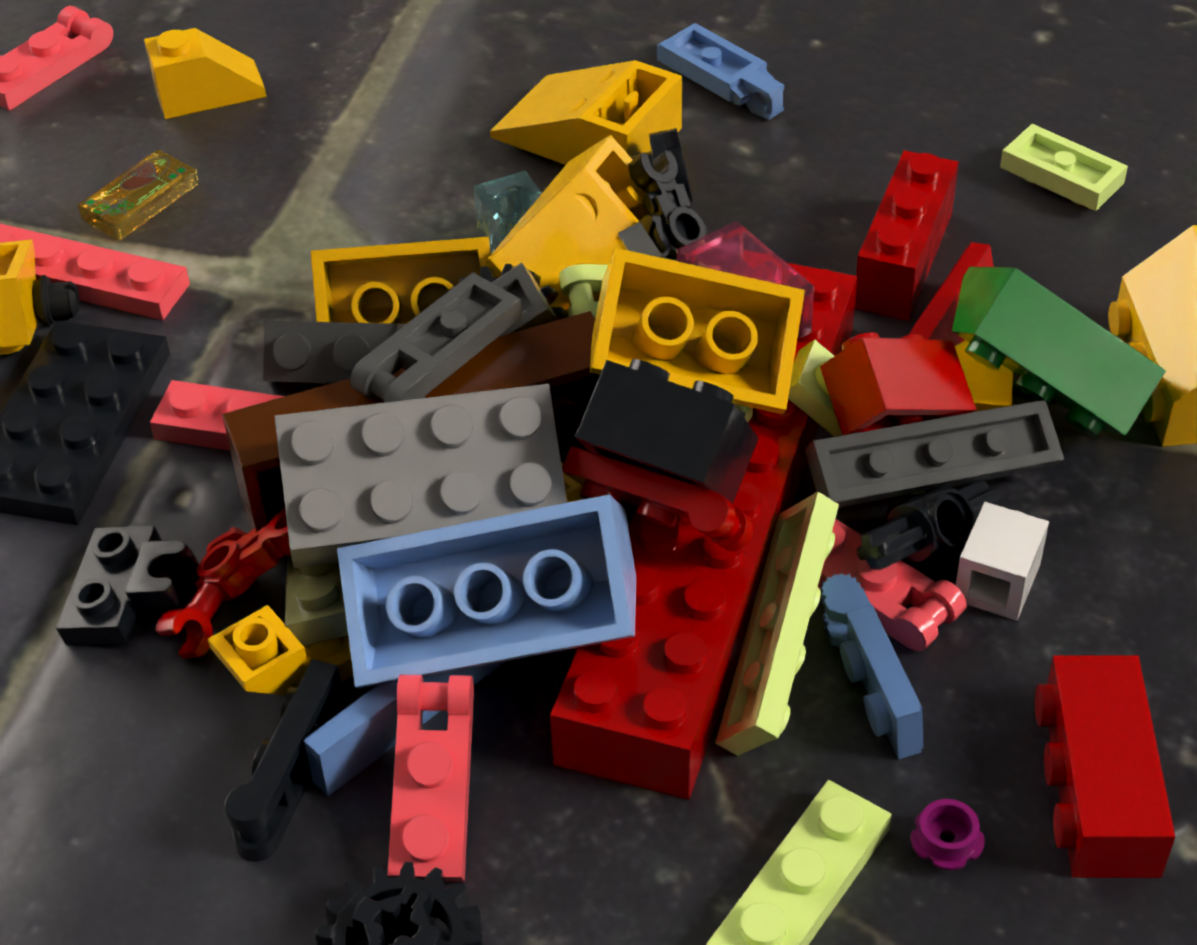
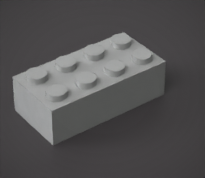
(414, 467)

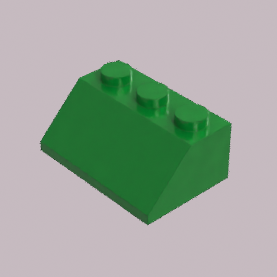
(1053, 350)

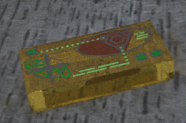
(138, 194)

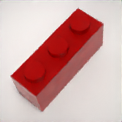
(905, 235)
(1105, 767)

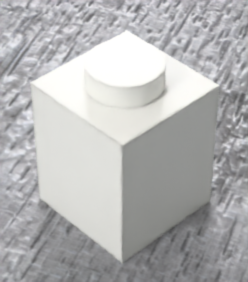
(1001, 560)

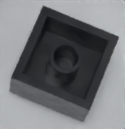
(668, 427)

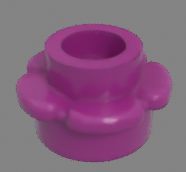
(949, 819)

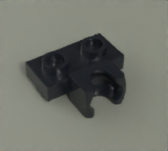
(124, 578)

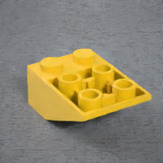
(587, 105)
(575, 218)

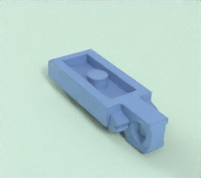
(723, 69)

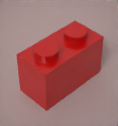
(895, 382)

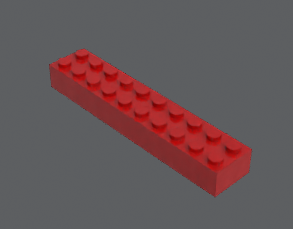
(651, 701)

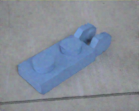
(870, 657)

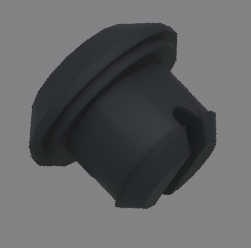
(54, 300)

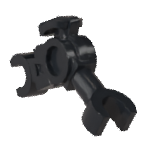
(669, 212)

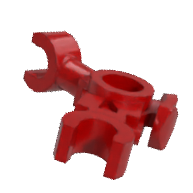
(225, 573)

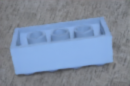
(489, 590)

